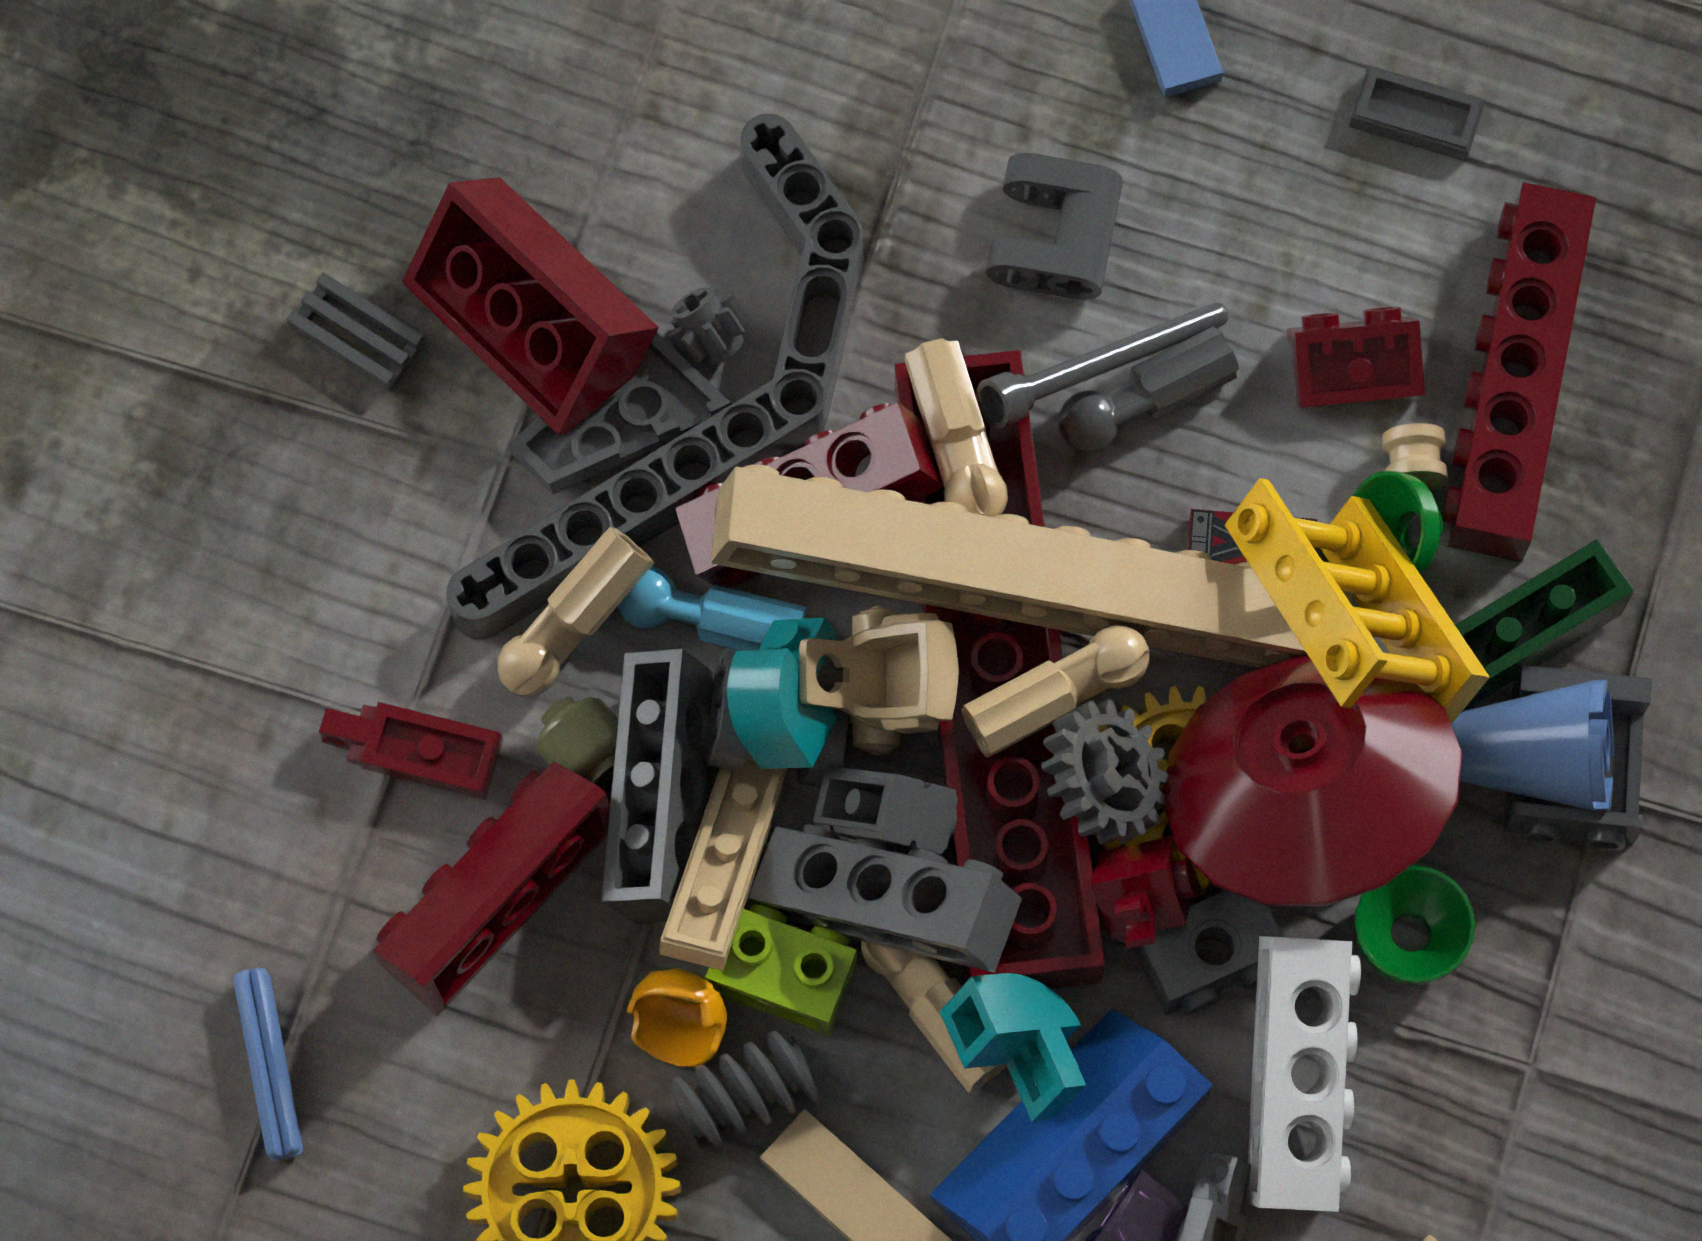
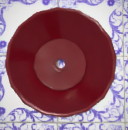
(1319, 819)

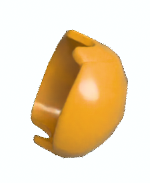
(677, 1017)

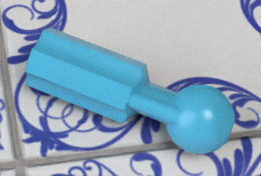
(720, 614)

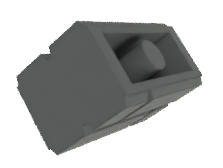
(886, 809)

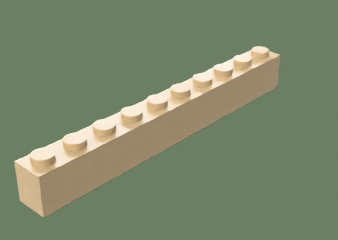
(996, 566)

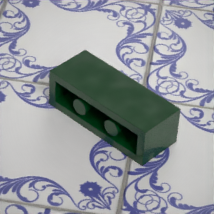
(1545, 615)

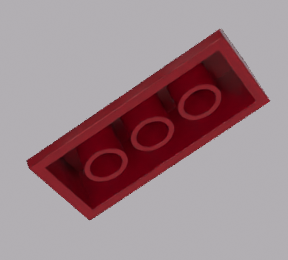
(527, 302)
(494, 885)

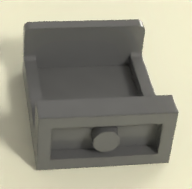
(1609, 830)

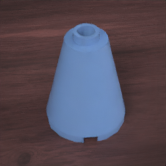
(1543, 745)

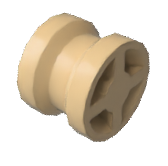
(1416, 452)

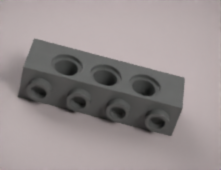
(656, 781)
(843, 886)

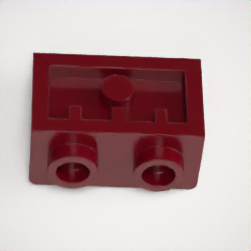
(1357, 358)

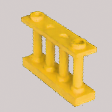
(1384, 584)

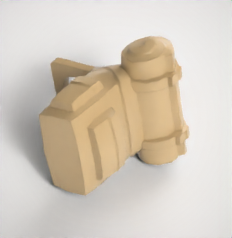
(895, 676)

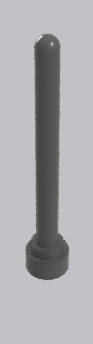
(1009, 397)

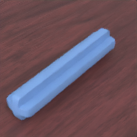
(268, 1064)

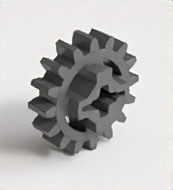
(1105, 772)

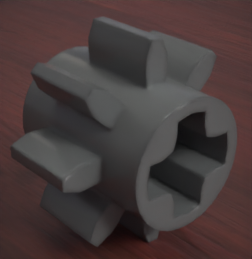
(707, 326)

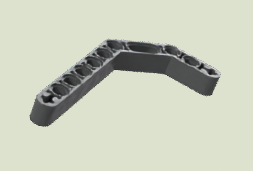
(708, 442)

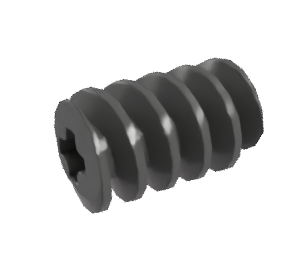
(744, 1090)

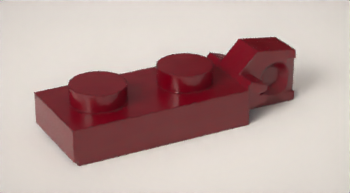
(416, 747)

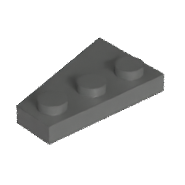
(644, 414)

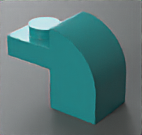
(767, 701)
(1018, 1025)

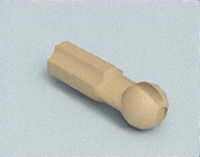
(955, 427)
(574, 610)
(1051, 690)
(926, 991)

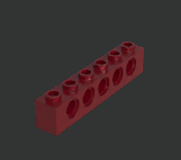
(1560, 227)

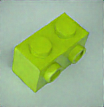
(787, 970)

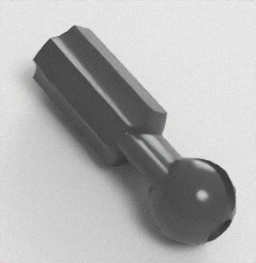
(1154, 387)

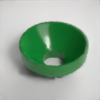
(1397, 500)
(1435, 902)

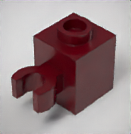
(1143, 890)

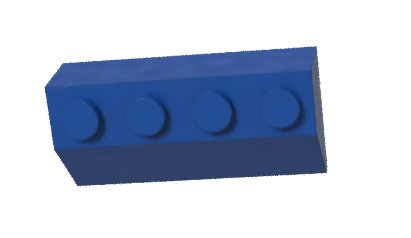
(1062, 1172)

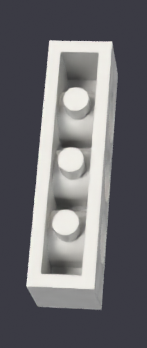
(1277, 1106)

